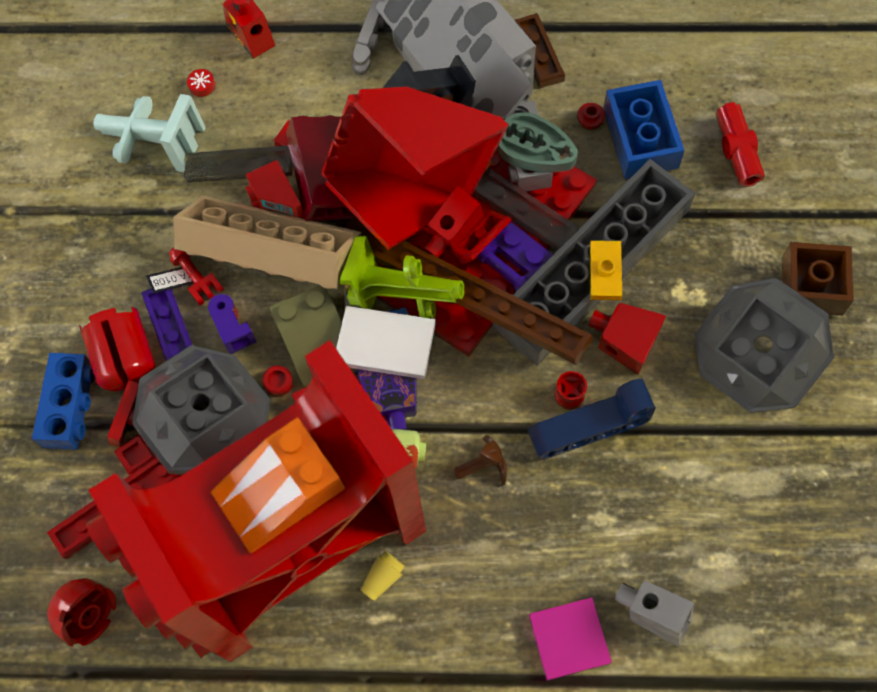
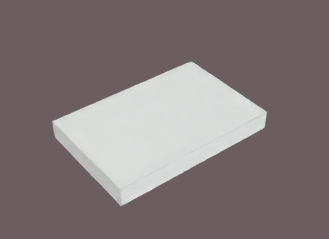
(386, 342)

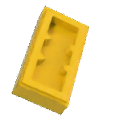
(605, 270)

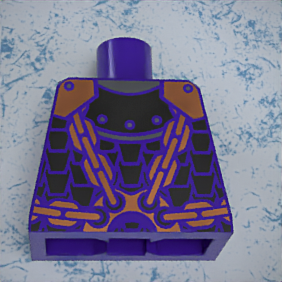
(392, 395)

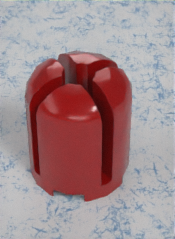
(117, 348)

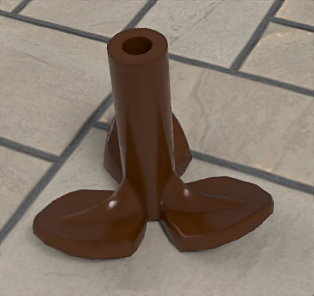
(489, 455)

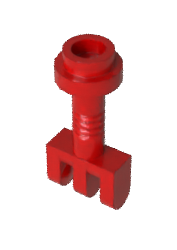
(201, 283)

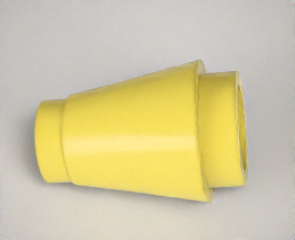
(382, 575)

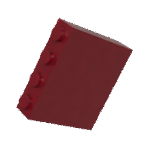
(309, 145)

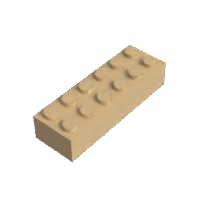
(264, 240)

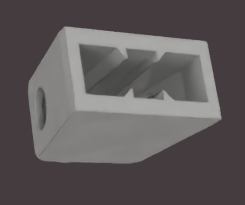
(668, 618)

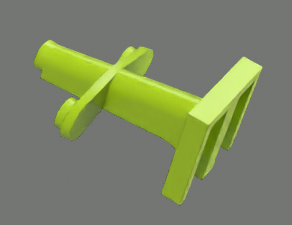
(369, 281)

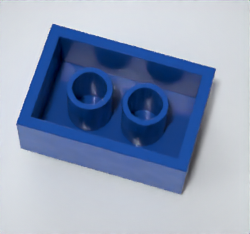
(642, 127)

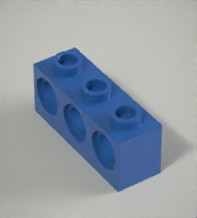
(55, 390)

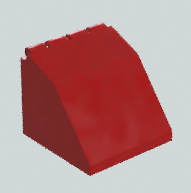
(405, 155)

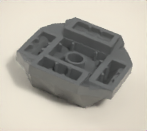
(773, 378)
(167, 401)

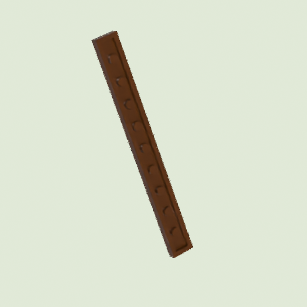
(487, 300)

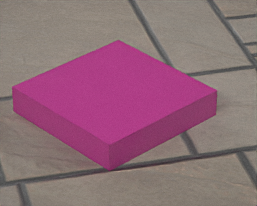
(569, 639)

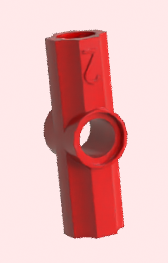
(740, 144)

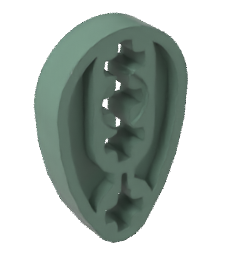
(543, 158)

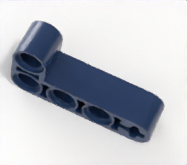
(624, 411)

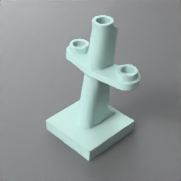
(174, 134)

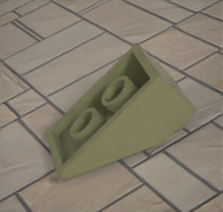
(306, 324)

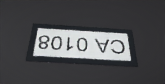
(168, 279)

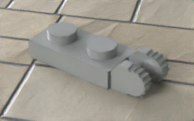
(367, 40)

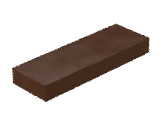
(546, 66)

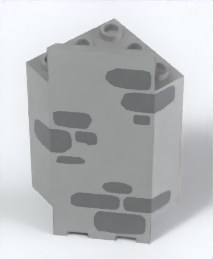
(476, 30)

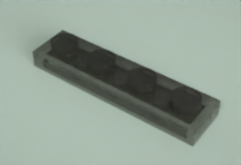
(234, 163)
(524, 210)

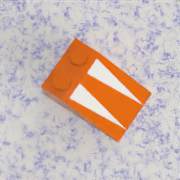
(276, 486)

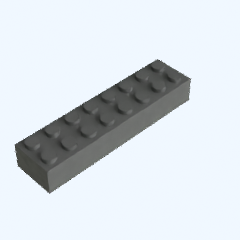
(634, 215)

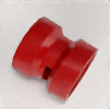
(570, 384)

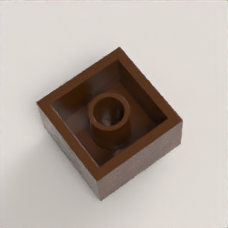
(820, 274)

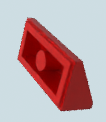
(480, 236)

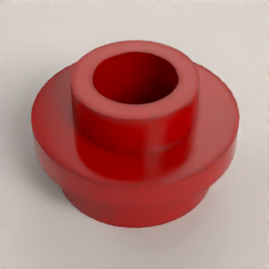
(591, 122)

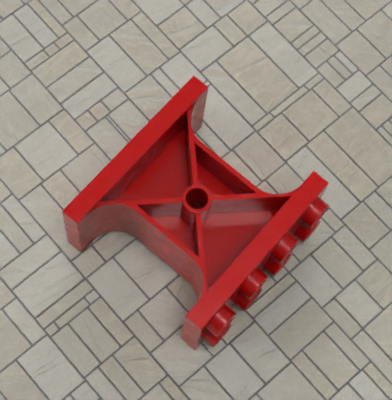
(193, 565)

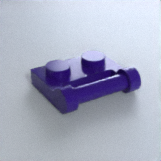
(519, 250)

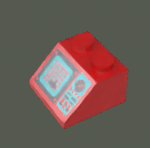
(272, 191)

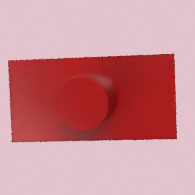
(124, 415)

